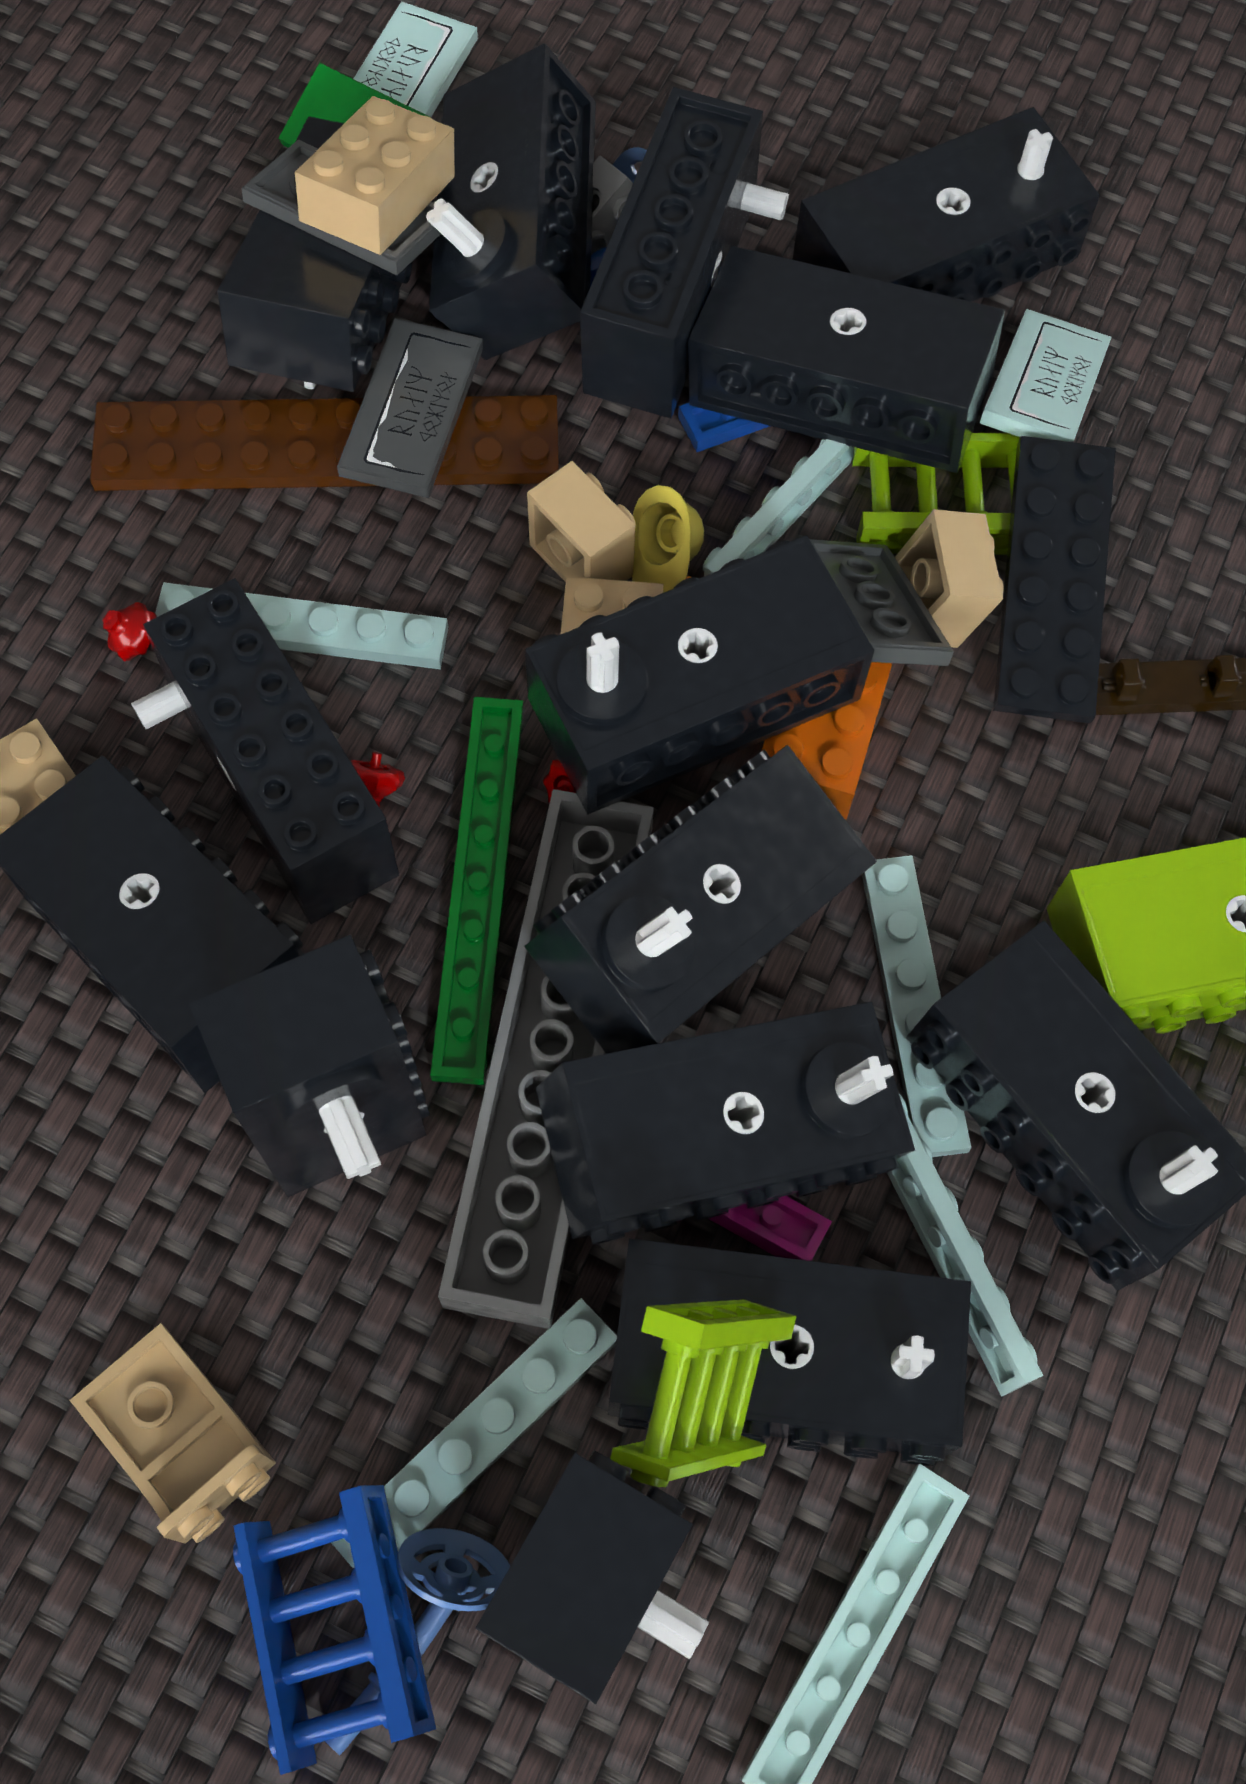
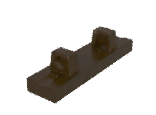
(1171, 686)

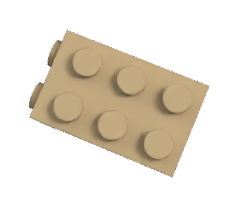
(174, 1436)

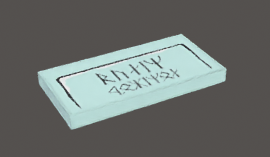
(417, 57)
(1046, 379)

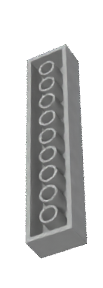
(511, 1210)

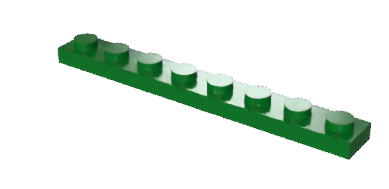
(477, 893)

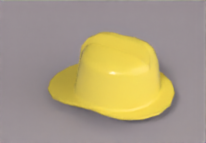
(665, 537)

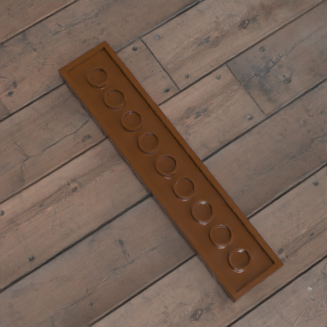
(302, 442)

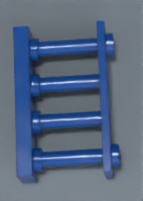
(388, 1641)

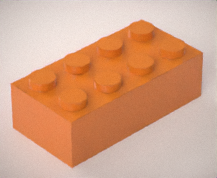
(837, 742)

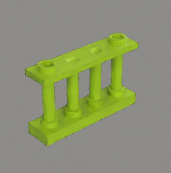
(896, 528)
(703, 1387)

